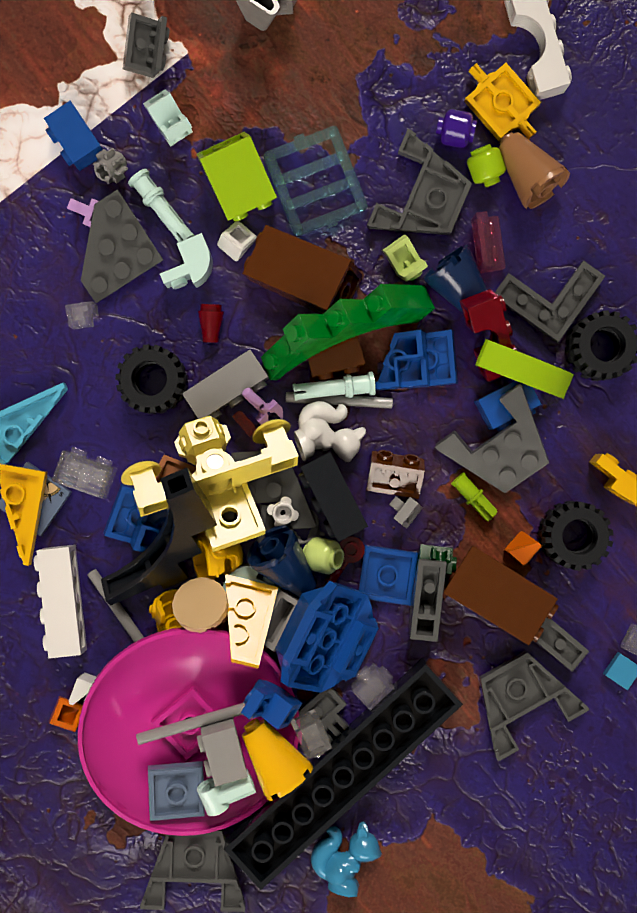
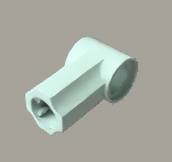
(218, 798)

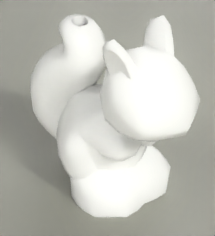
(316, 433)

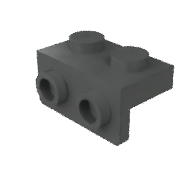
(145, 45)

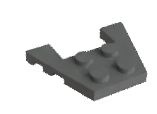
(434, 198)
(509, 454)
(273, 488)
(518, 689)
(197, 861)

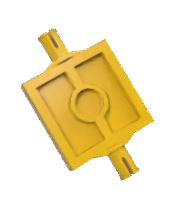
(502, 101)

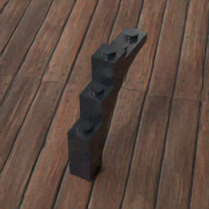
(177, 541)

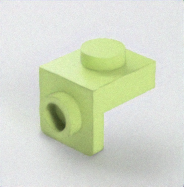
(404, 259)

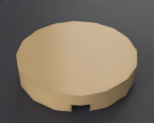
(200, 604)

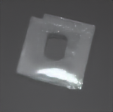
(81, 314)

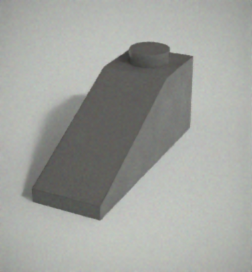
(427, 600)

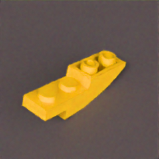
(620, 483)

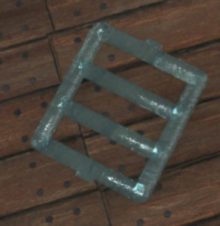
(340, 157)

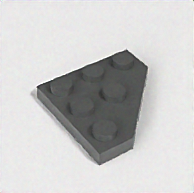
(115, 248)

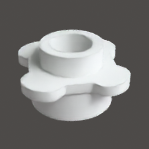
(290, 513)

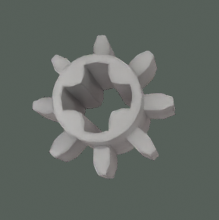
(110, 166)

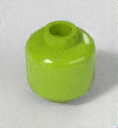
(486, 165)

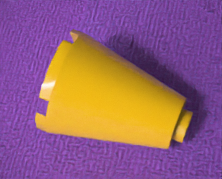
(274, 759)

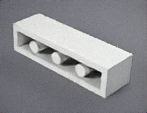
(60, 601)

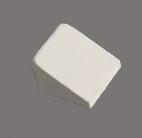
(236, 240)
(81, 687)

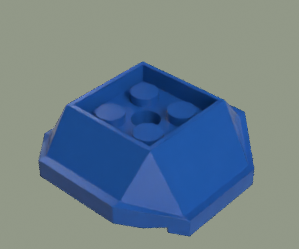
(326, 638)

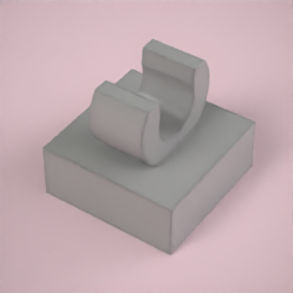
(406, 511)

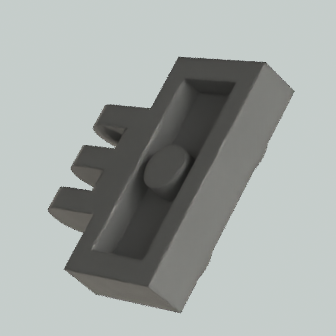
(327, 706)

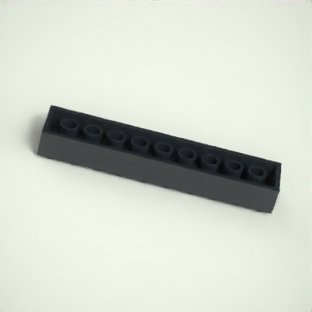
(342, 774)

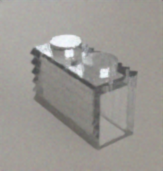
(84, 473)

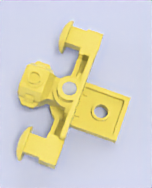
(218, 476)

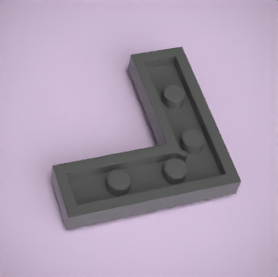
(556, 317)

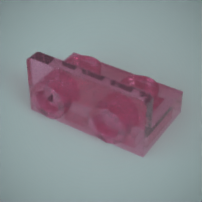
(488, 242)

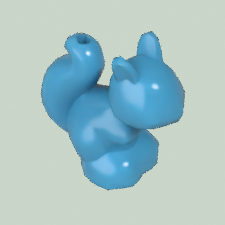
(341, 867)

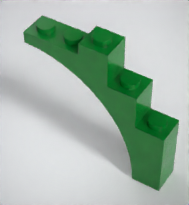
(345, 319)

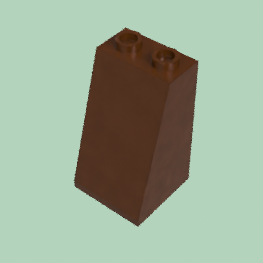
(301, 270)
(501, 596)

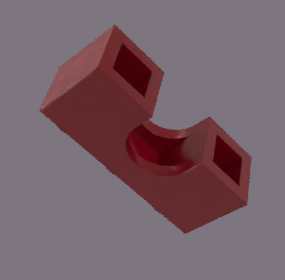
(485, 312)

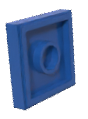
(388, 574)

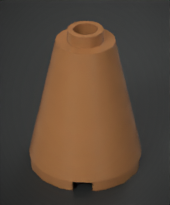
(531, 170)

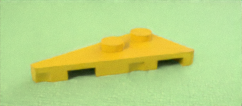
(23, 495)

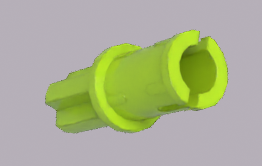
(474, 497)

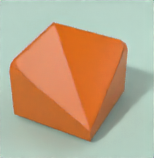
(522, 548)
(66, 715)

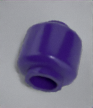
(456, 128)

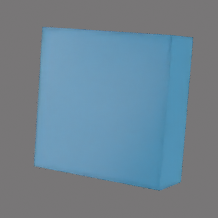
(621, 671)

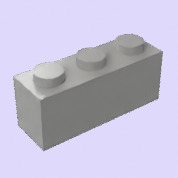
(226, 386)

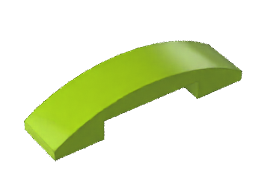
(524, 369)

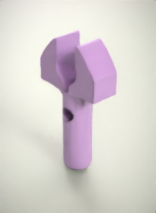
(261, 406)

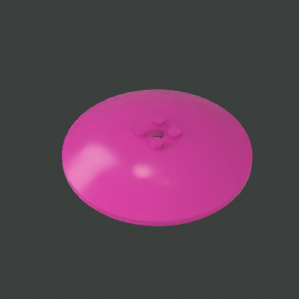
(155, 685)

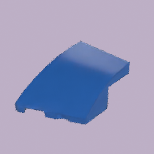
(419, 361)
(128, 525)

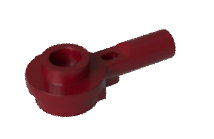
(353, 552)

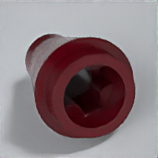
(210, 321)

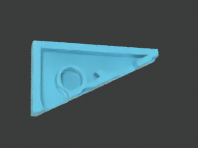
(23, 418)

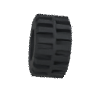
(624, 346)
(130, 372)
(596, 540)

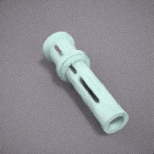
(154, 198)
(347, 386)

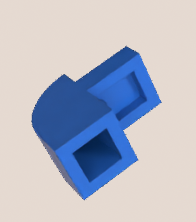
(271, 703)

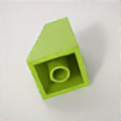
(237, 176)

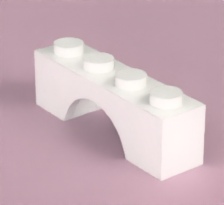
(549, 74)

